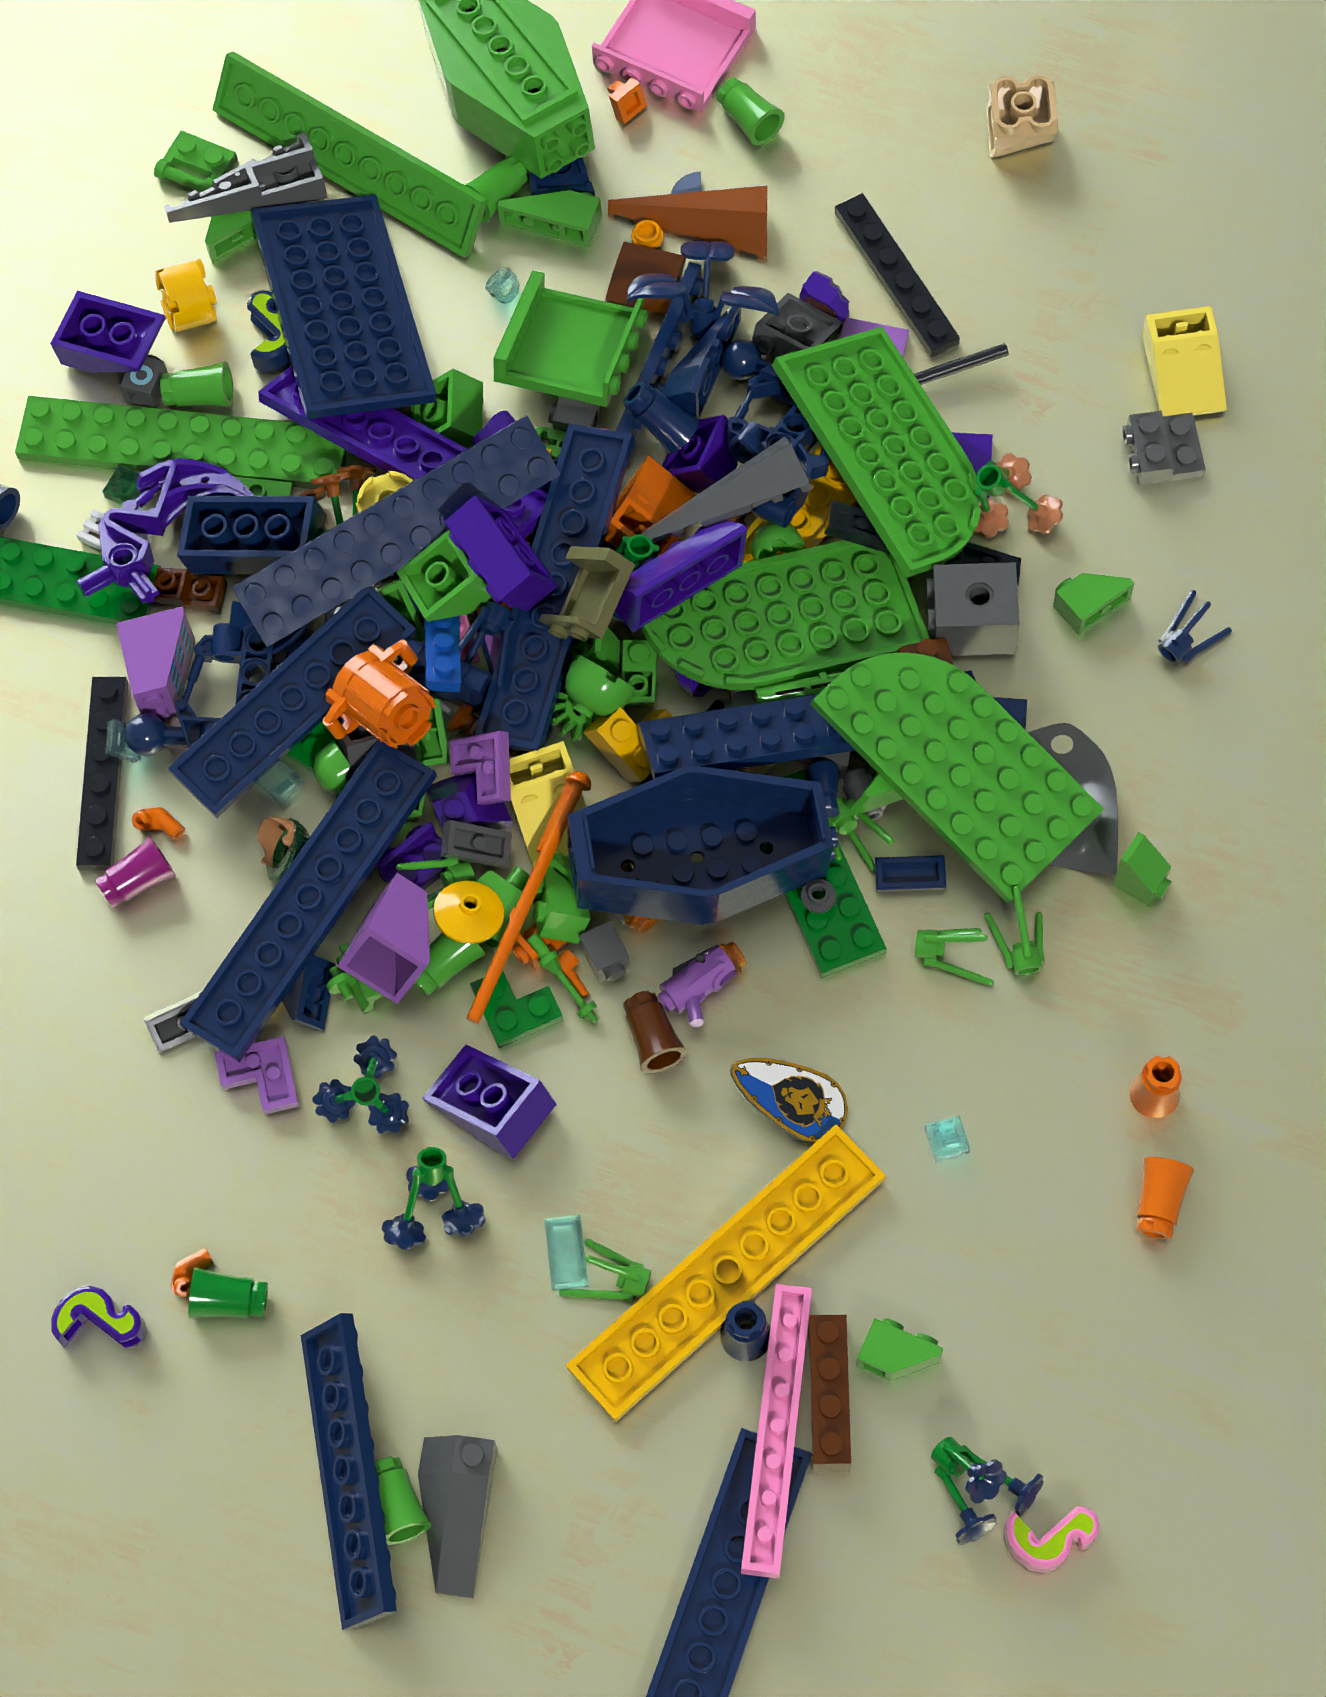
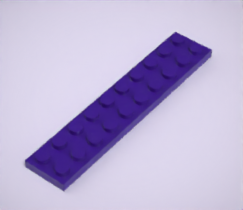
(388, 442)

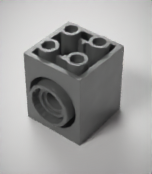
(974, 607)

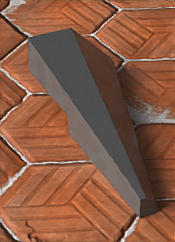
(278, 180)
(748, 486)

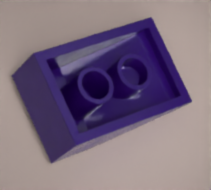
(105, 335)
(491, 1100)

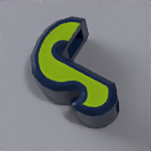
(271, 353)

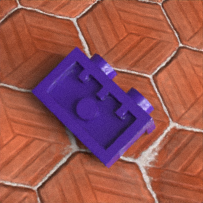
(419, 845)

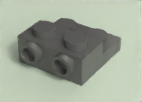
(794, 328)
(1163, 447)

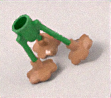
(1010, 477)

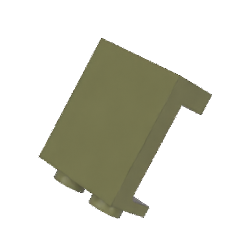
(592, 595)

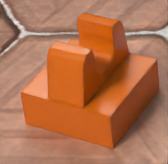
(626, 99)

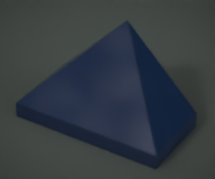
(308, 997)

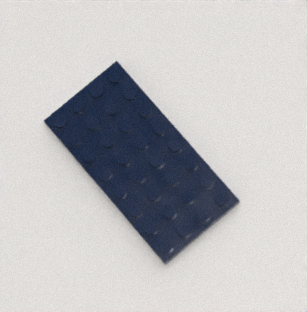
(342, 307)

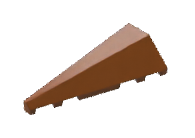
(709, 216)

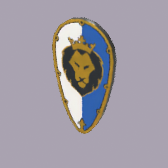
(792, 1096)

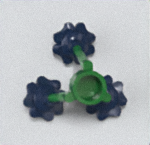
(386, 1111)

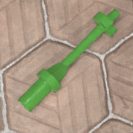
(550, 962)

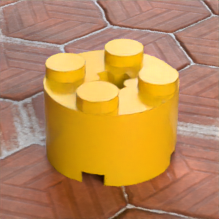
(185, 296)

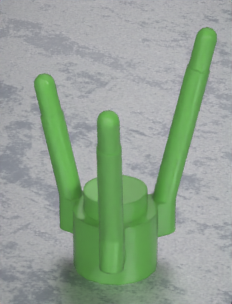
(846, 823)
(453, 873)
(932, 944)
(1025, 956)
(631, 1277)

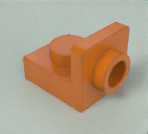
(526, 953)

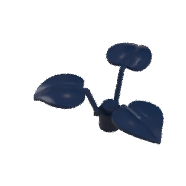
(703, 312)

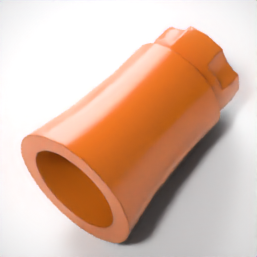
(1154, 1097)
(1162, 1196)

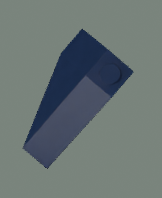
(696, 374)

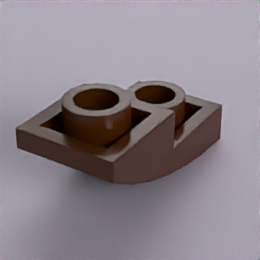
(191, 591)

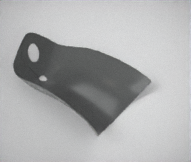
(1097, 845)

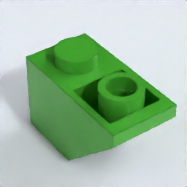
(640, 671)
(557, 909)
(896, 1353)

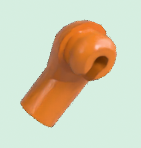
(157, 819)
(184, 1270)

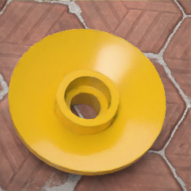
(468, 924)

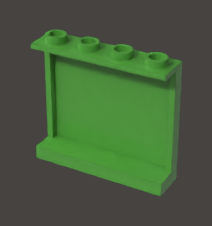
(568, 344)

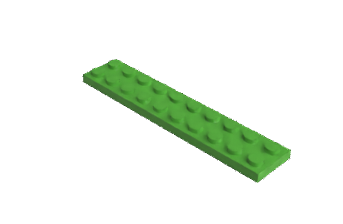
(351, 154)
(146, 436)

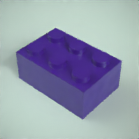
(500, 554)

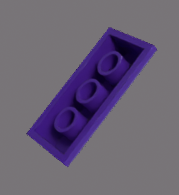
(681, 572)

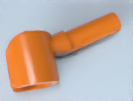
(568, 962)

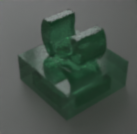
(122, 486)

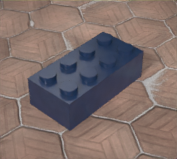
(245, 531)

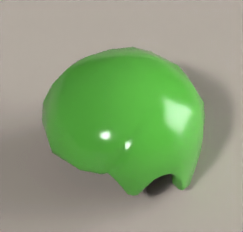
(772, 539)
(331, 768)

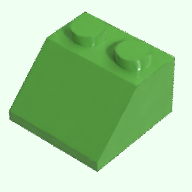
(456, 409)
(443, 581)

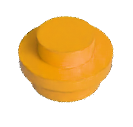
(647, 234)

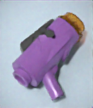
(699, 978)

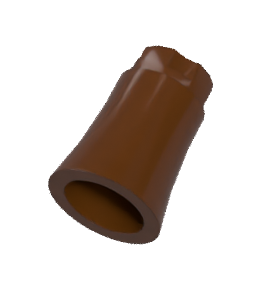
(652, 1033)

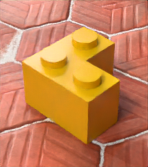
(620, 742)

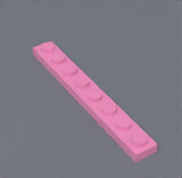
(776, 1432)

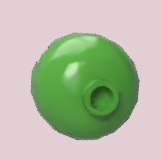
(595, 688)

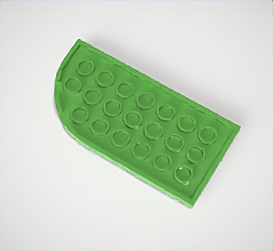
(887, 445)
(790, 618)
(960, 764)

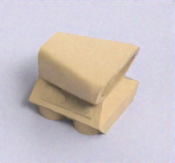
(1021, 114)

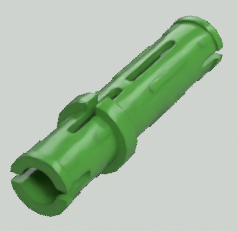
(767, 693)

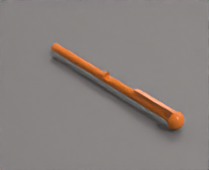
(576, 783)

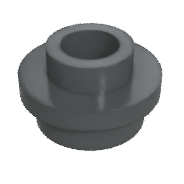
(818, 905)

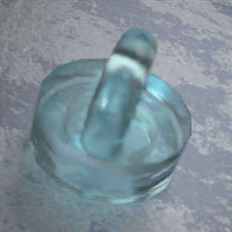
(500, 283)

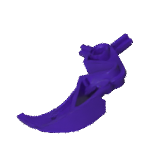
(130, 557)

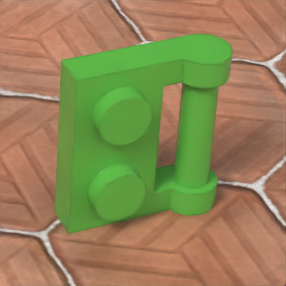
(197, 156)

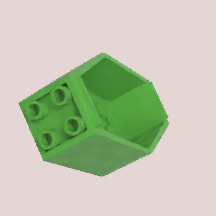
(493, 88)

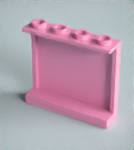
(677, 46)

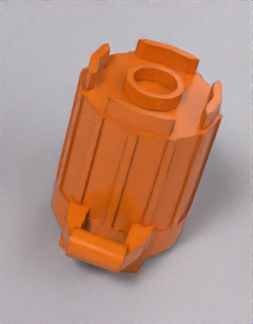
(380, 697)

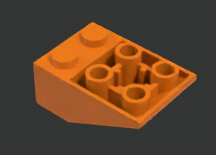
(644, 501)

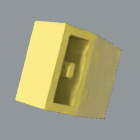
(1185, 361)
(535, 791)

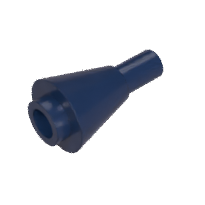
(828, 774)

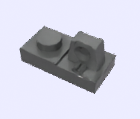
(476, 844)

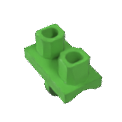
(350, 986)

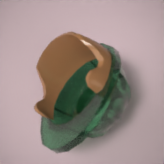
(281, 843)

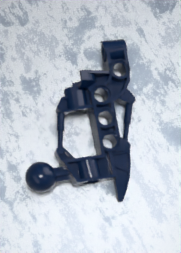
(747, 439)
(228, 644)

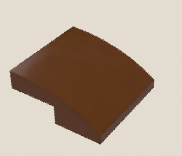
(640, 260)

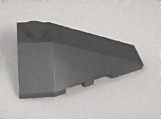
(455, 1496)

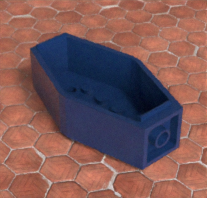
(706, 813)

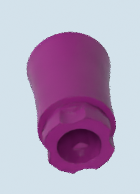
(135, 873)

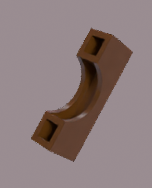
(829, 1394)

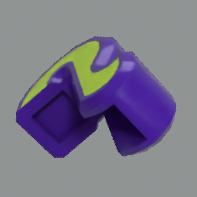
(97, 1306)

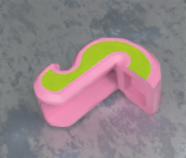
(1054, 1547)

